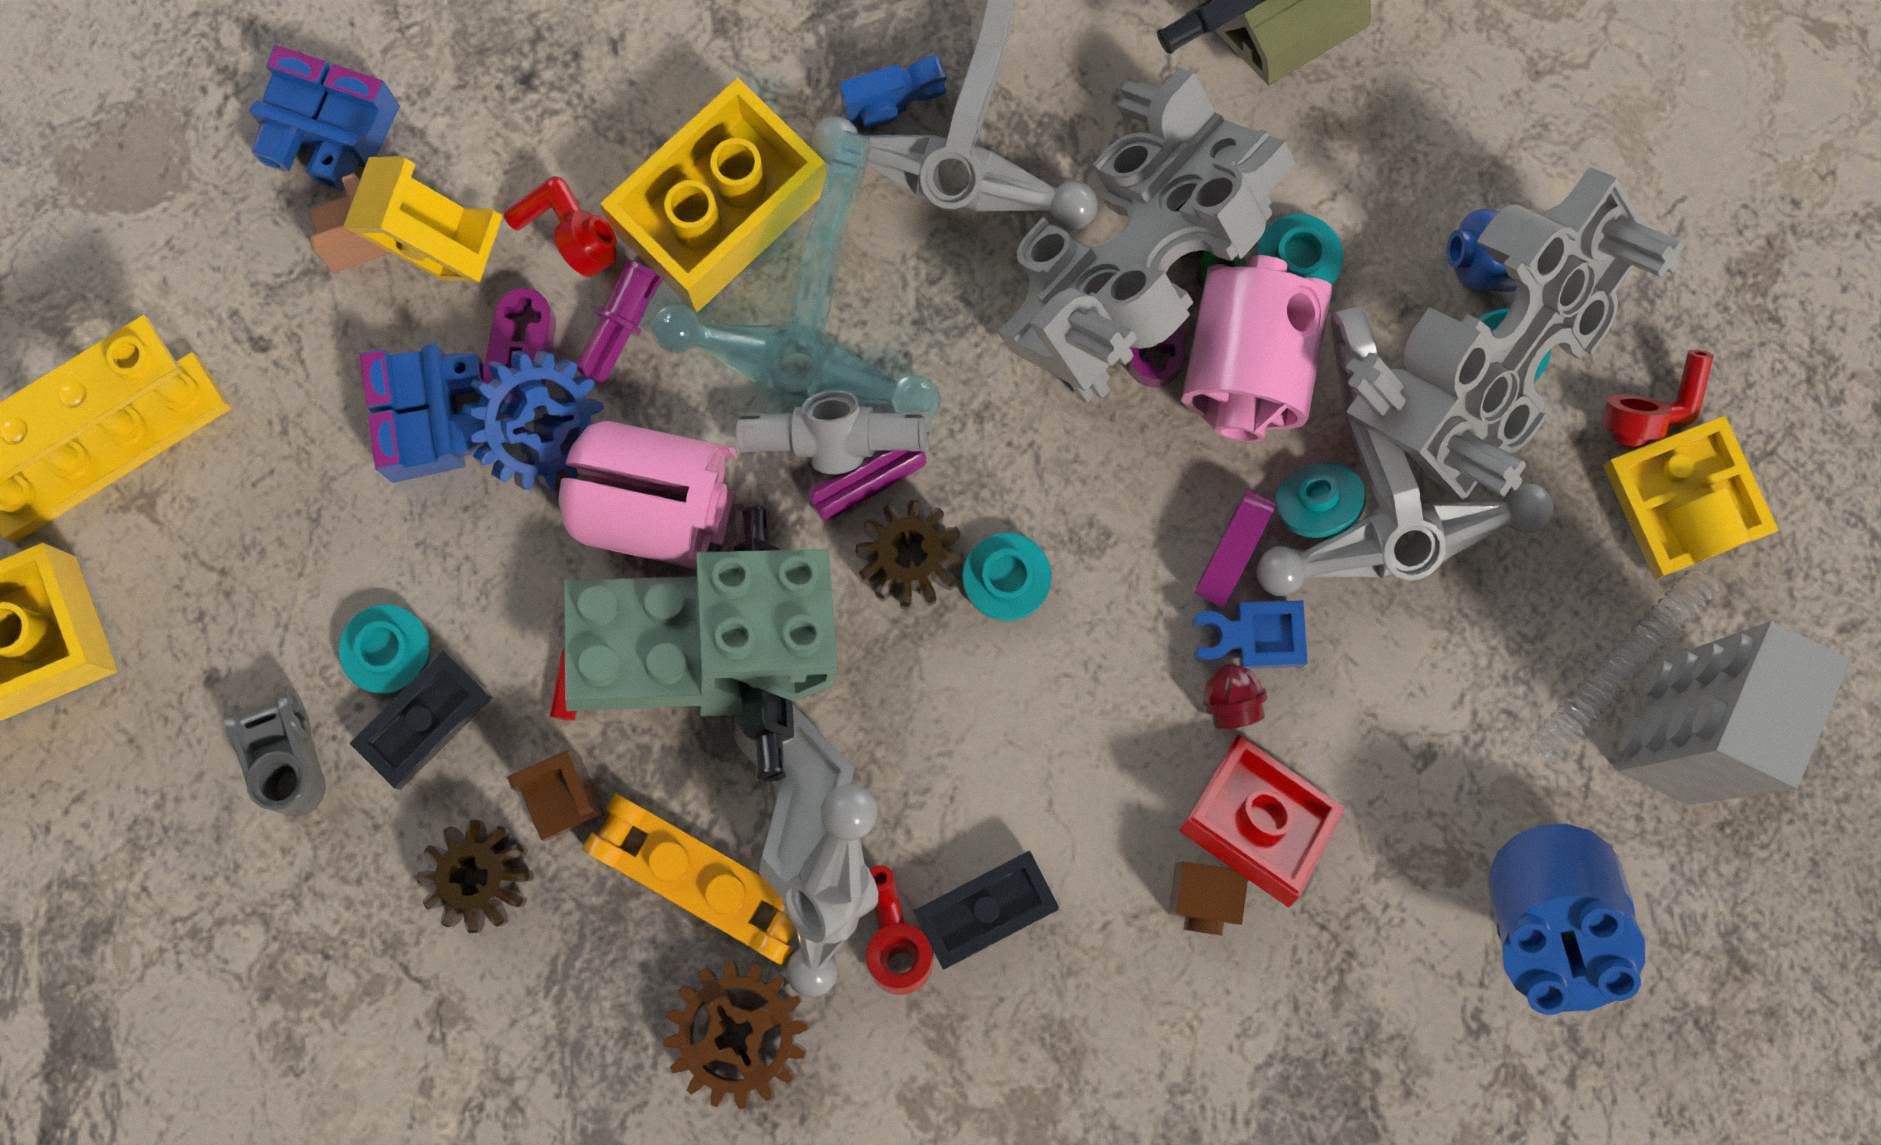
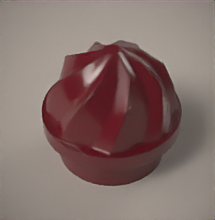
(1234, 697)

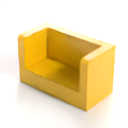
(421, 223)

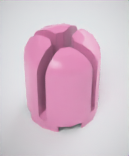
(654, 465)

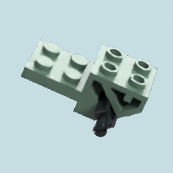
(730, 640)

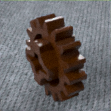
(750, 1063)

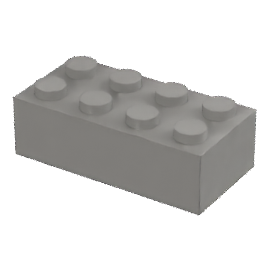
(1733, 716)

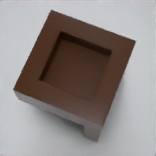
(558, 794)

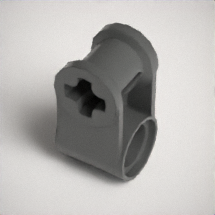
(272, 741)

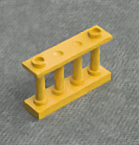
(97, 423)

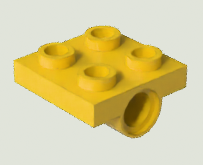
(1690, 497)

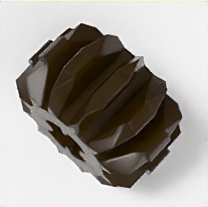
(886, 557)
(462, 897)

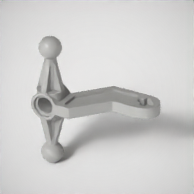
(994, 181)
(1369, 545)
(817, 851)

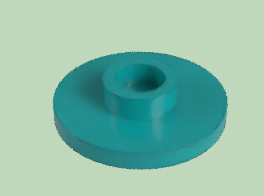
(1305, 245)
(1321, 500)
(1007, 577)
(384, 649)

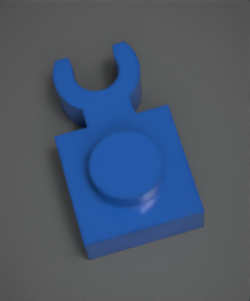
(882, 94)
(1264, 634)

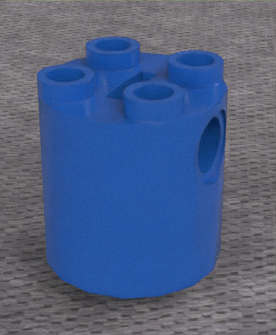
(1566, 920)

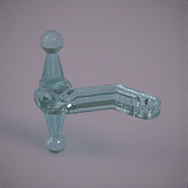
(760, 349)

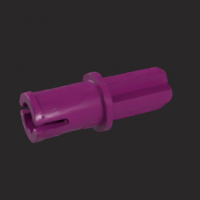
(618, 320)

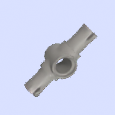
(834, 431)

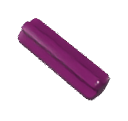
(868, 479)

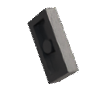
(421, 720)
(986, 909)

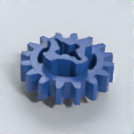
(526, 392)

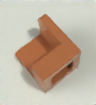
(332, 241)

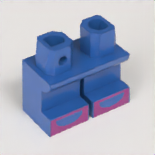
(323, 110)
(416, 410)

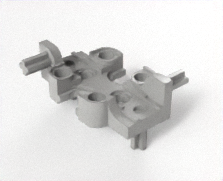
(1102, 299)
(1473, 389)

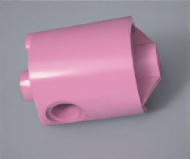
(1256, 348)

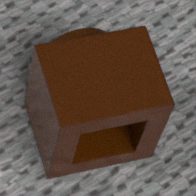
(1207, 897)

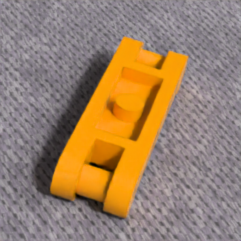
(693, 877)

